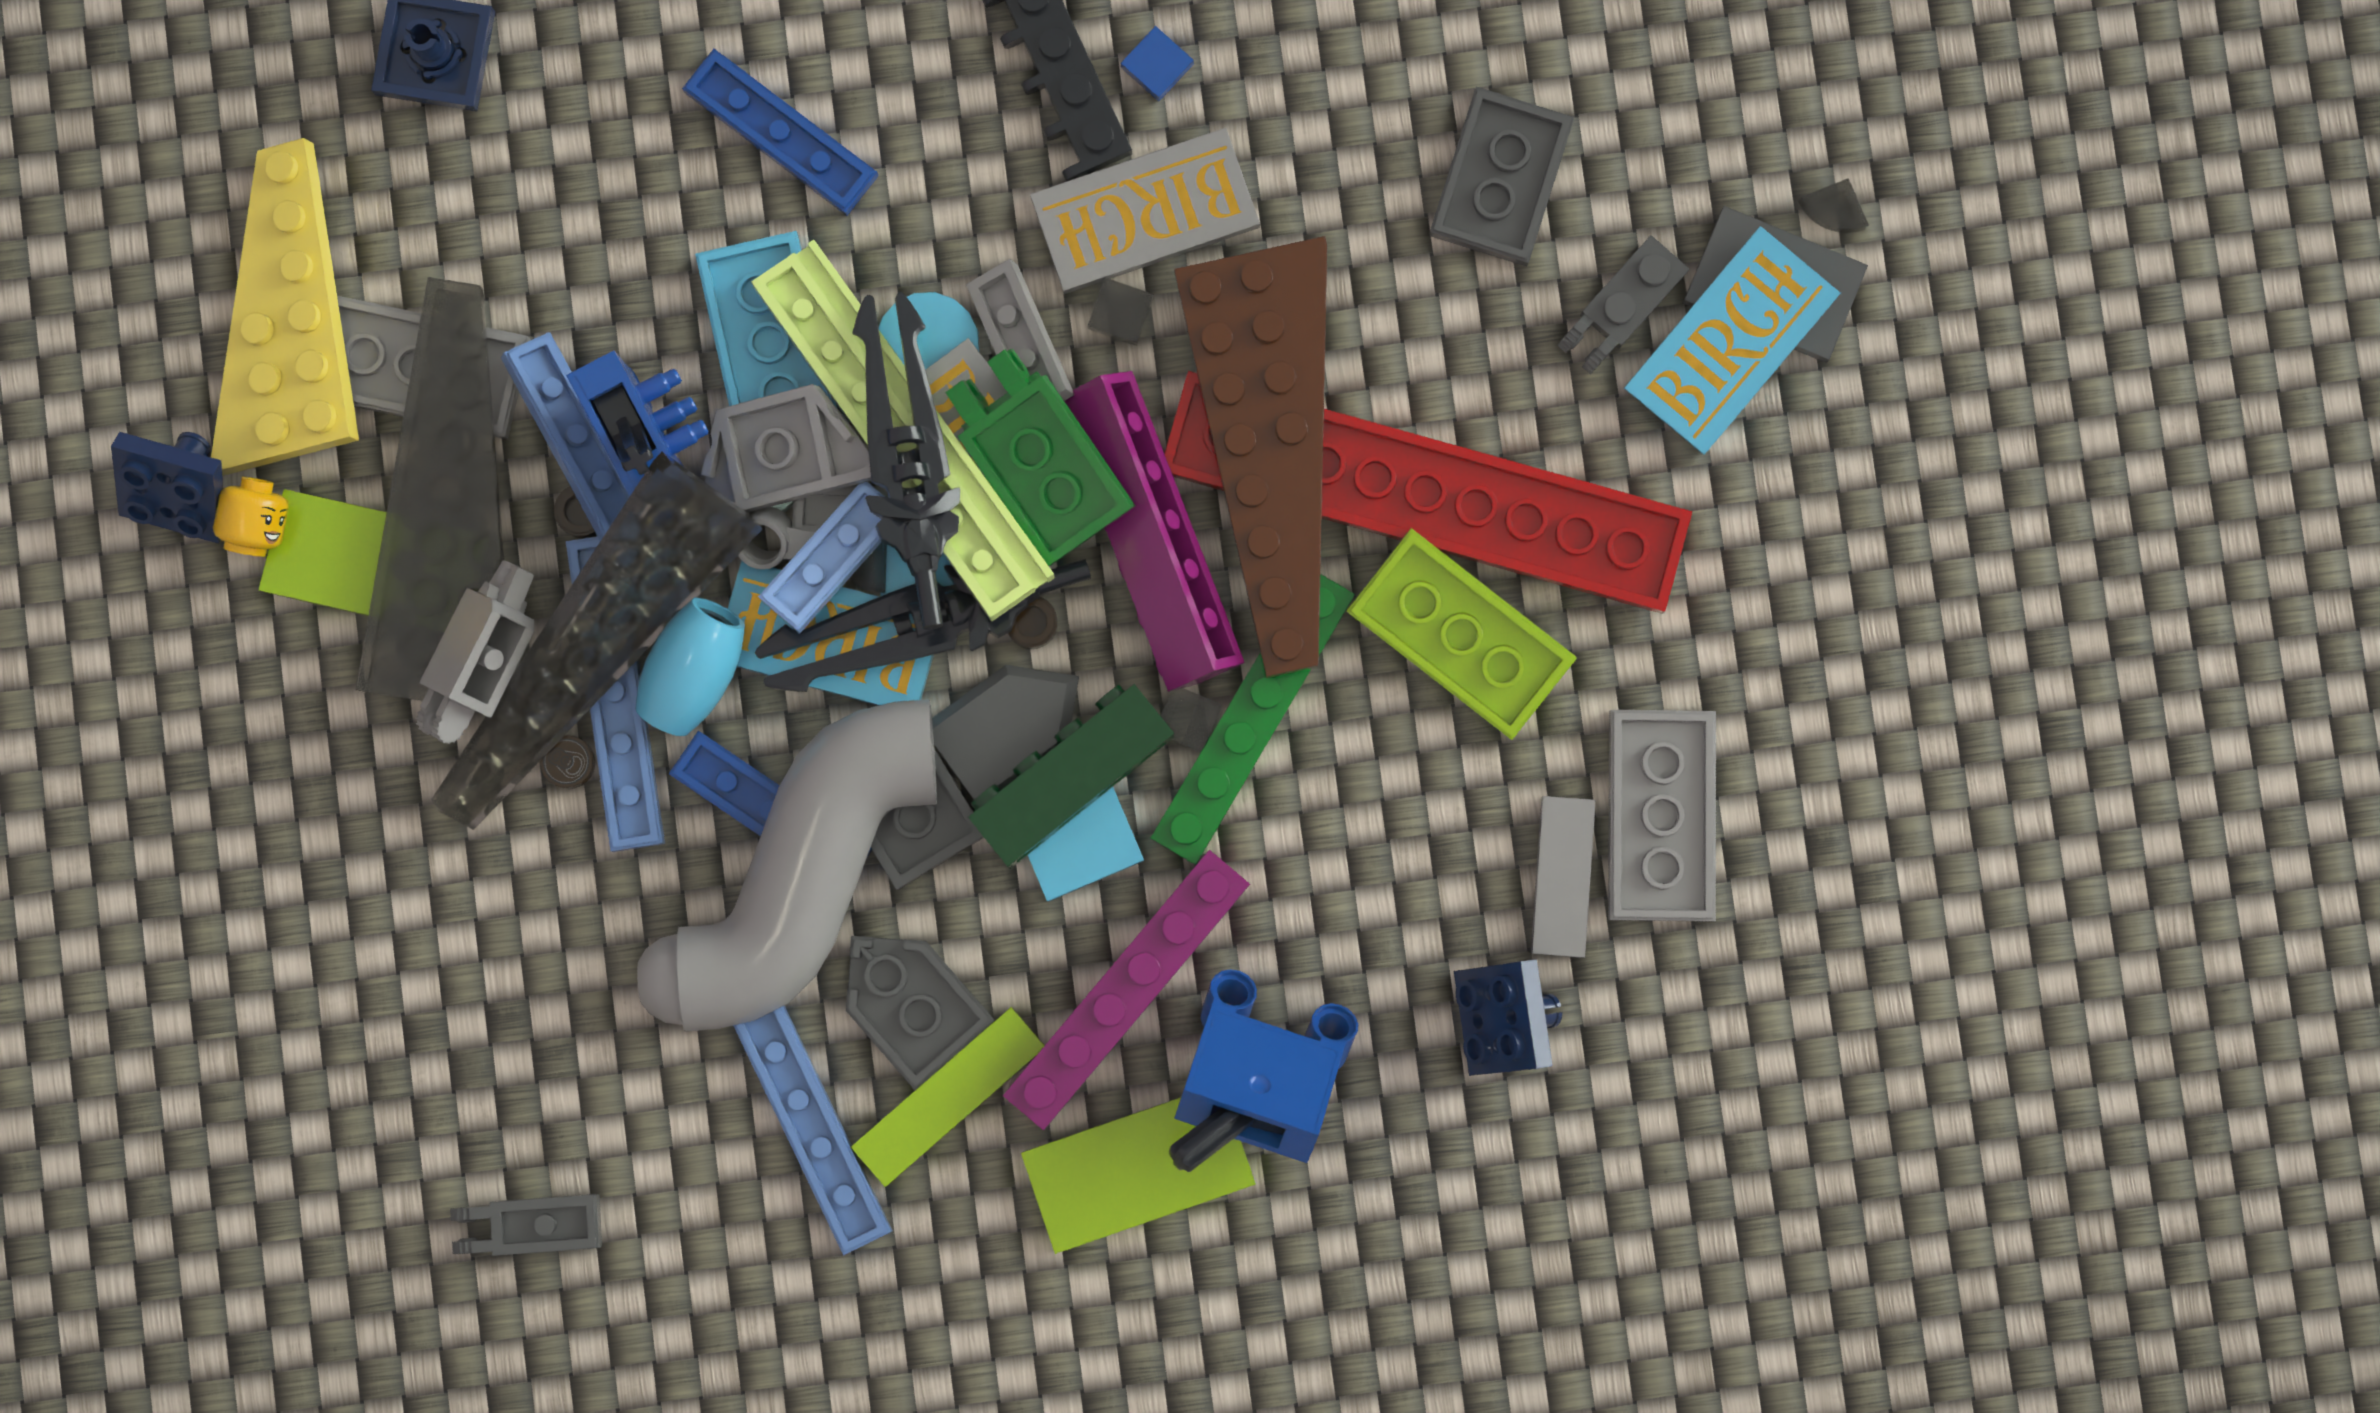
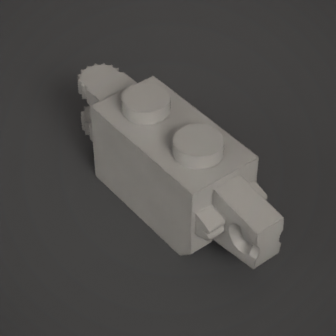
(477, 654)

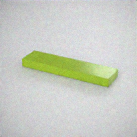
(948, 1097)

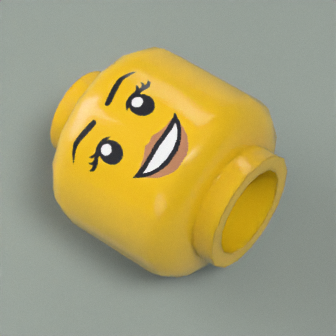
(250, 517)

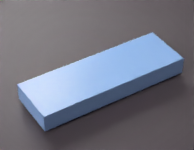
(825, 561)

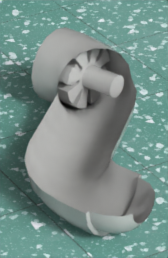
(798, 873)

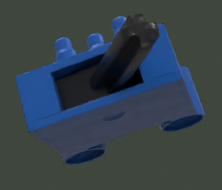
(624, 415)
(1258, 1078)

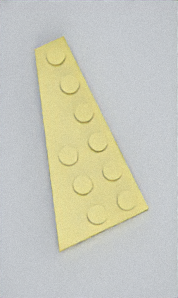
(286, 348)

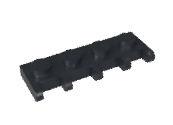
(1069, 82)

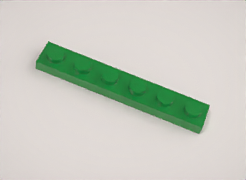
(1239, 743)

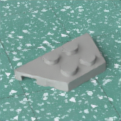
(783, 449)

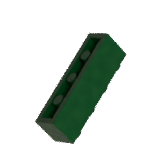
(1071, 775)

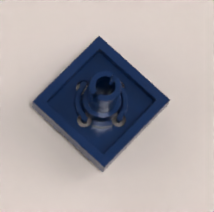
(434, 52)
(167, 483)
(1505, 1017)

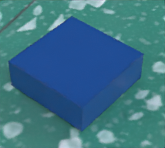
(1157, 63)

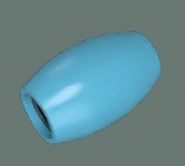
(689, 667)

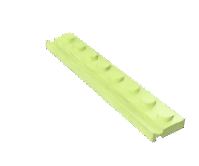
(819, 318)

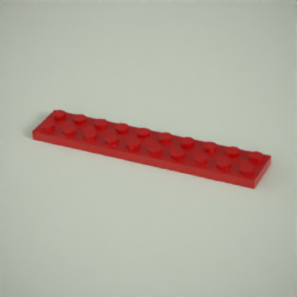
(1473, 505)

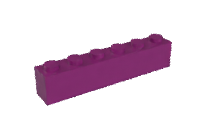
(1156, 539)
(1126, 990)

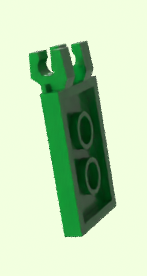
(1039, 459)

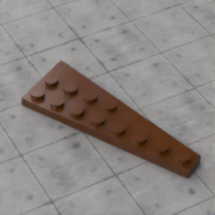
(1261, 376)

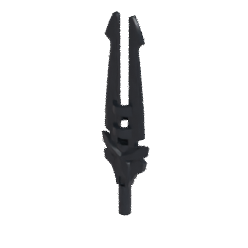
(915, 518)
(909, 644)

